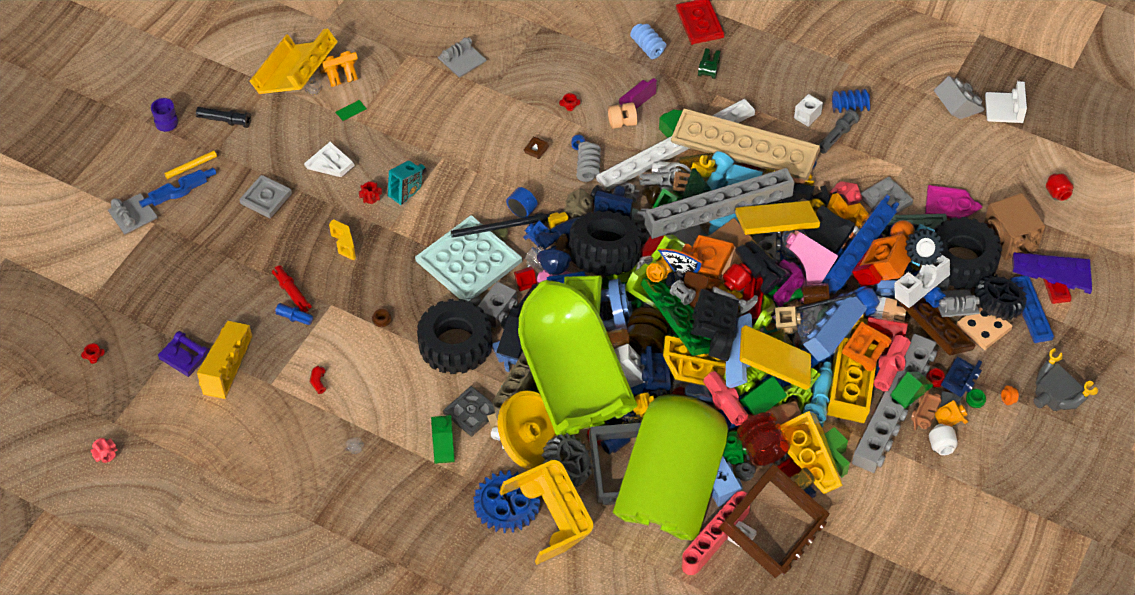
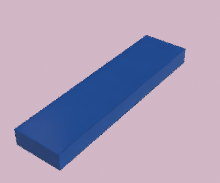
(1033, 312)

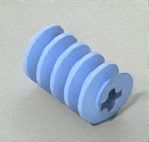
(648, 40)

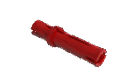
(287, 283)

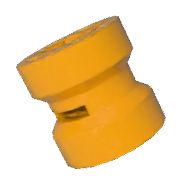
(658, 270)

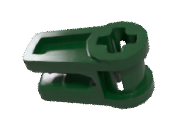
(708, 67)

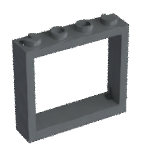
(605, 433)

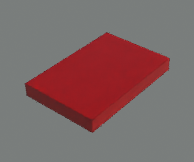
(700, 21)

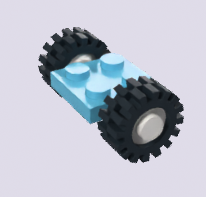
(924, 245)

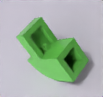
(838, 445)

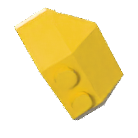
(689, 367)

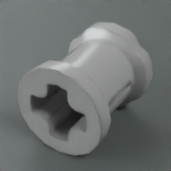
(686, 291)

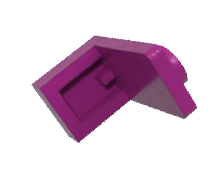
(793, 283)

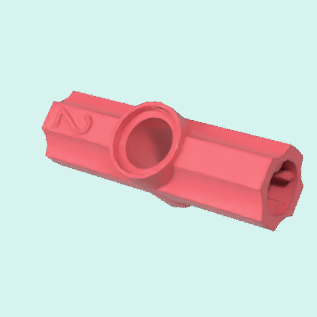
(892, 363)
(725, 398)

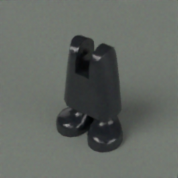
(763, 266)

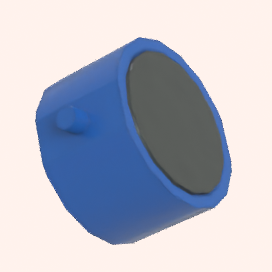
(521, 202)

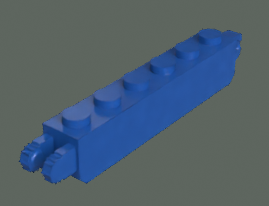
(859, 244)

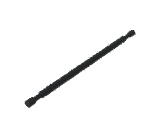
(822, 302)

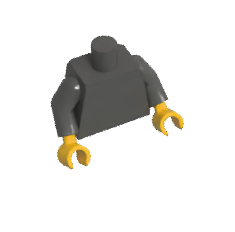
(1058, 388)

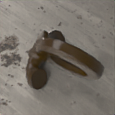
(651, 196)

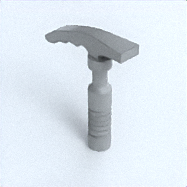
(746, 305)

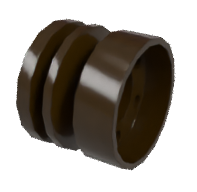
(647, 328)

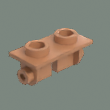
(922, 415)

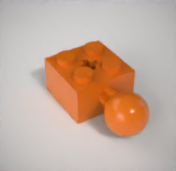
(889, 253)

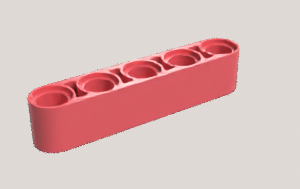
(709, 539)

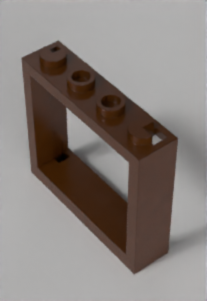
(798, 496)

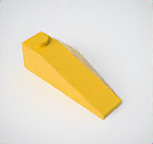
(811, 450)

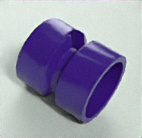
(164, 114)

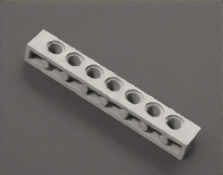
(718, 203)
(869, 458)

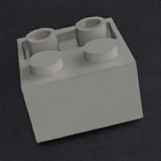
(959, 98)

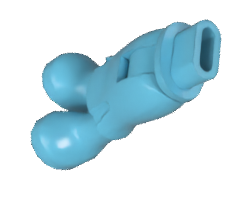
(724, 164)
(820, 393)

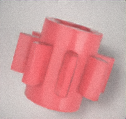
(103, 450)

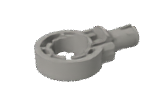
(657, 178)

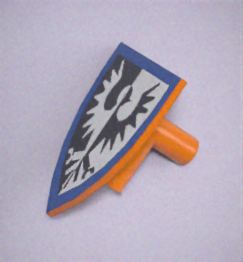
(682, 260)

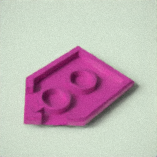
(950, 202)

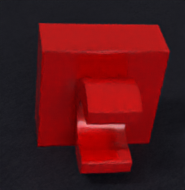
(525, 278)

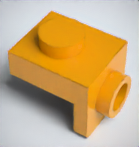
(951, 414)

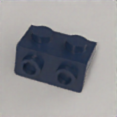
(655, 371)
(960, 376)

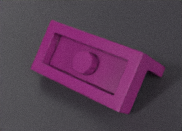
(640, 93)

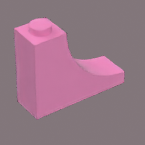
(813, 258)

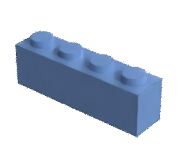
(834, 327)

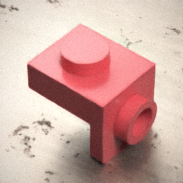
(849, 190)

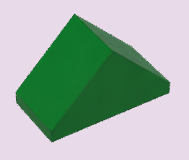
(911, 388)

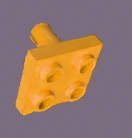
(344, 61)

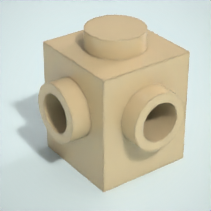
(787, 319)

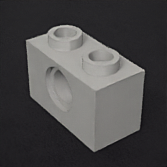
(499, 303)

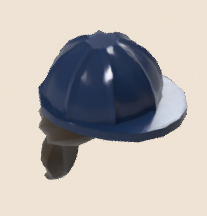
(556, 260)

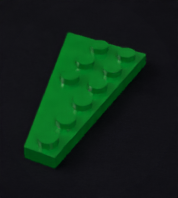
(677, 315)

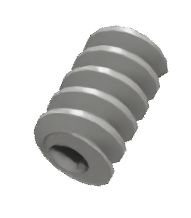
(588, 161)

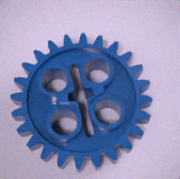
(490, 508)

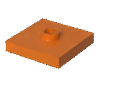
(713, 254)

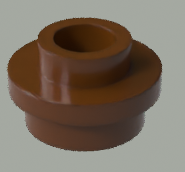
(381, 314)

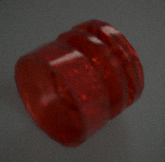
(763, 439)

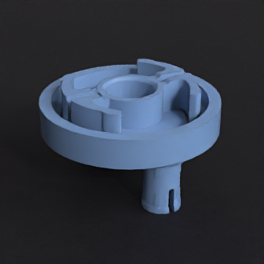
(620, 305)

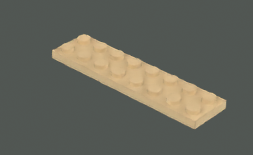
(745, 143)

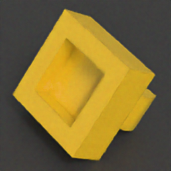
(703, 167)
(557, 218)

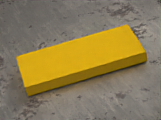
(777, 217)
(775, 357)

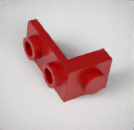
(866, 274)

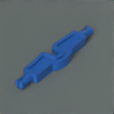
(186, 183)

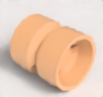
(616, 112)

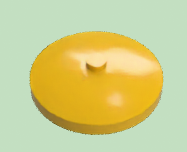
(525, 428)

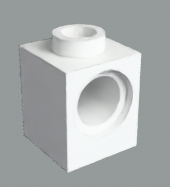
(808, 110)

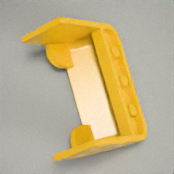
(562, 501)

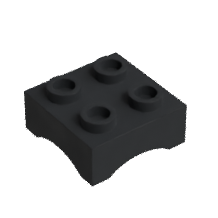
(832, 230)

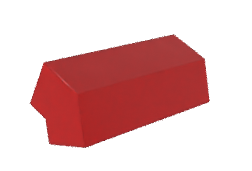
(754, 289)

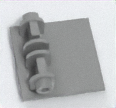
(461, 57)
(130, 214)
(958, 303)

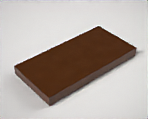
(940, 328)

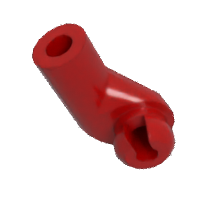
(316, 374)

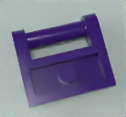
(180, 358)

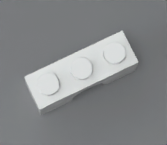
(912, 288)

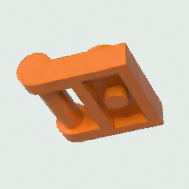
(861, 341)

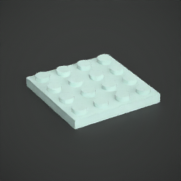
(468, 262)

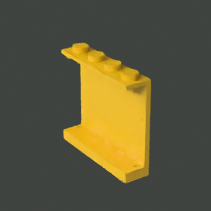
(292, 64)

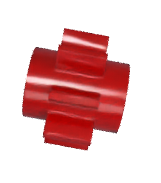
(370, 192)

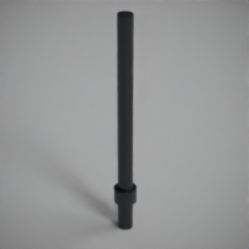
(501, 225)

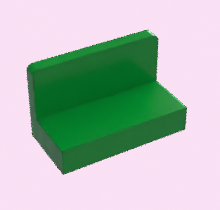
(763, 396)

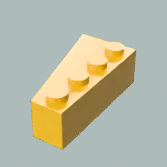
(224, 359)

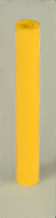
(191, 164)

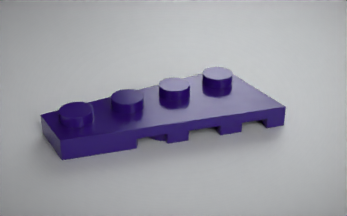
(1064, 270)

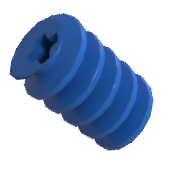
(851, 100)

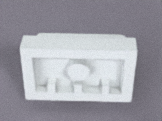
(1007, 106)

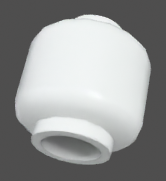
(943, 439)

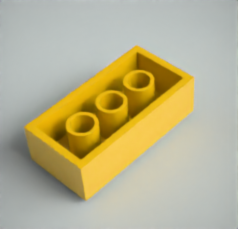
(850, 386)

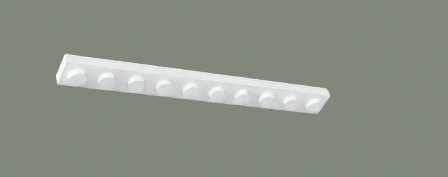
(663, 151)

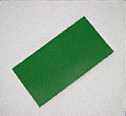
(350, 110)

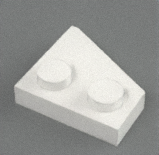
(330, 161)

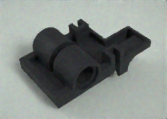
(716, 320)

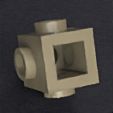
(578, 203)

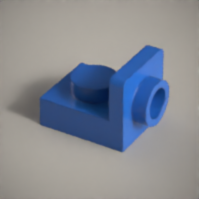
(533, 229)

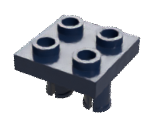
(614, 202)

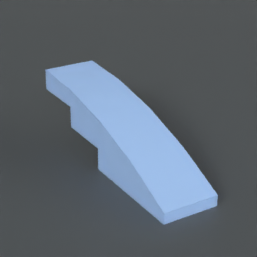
(735, 369)

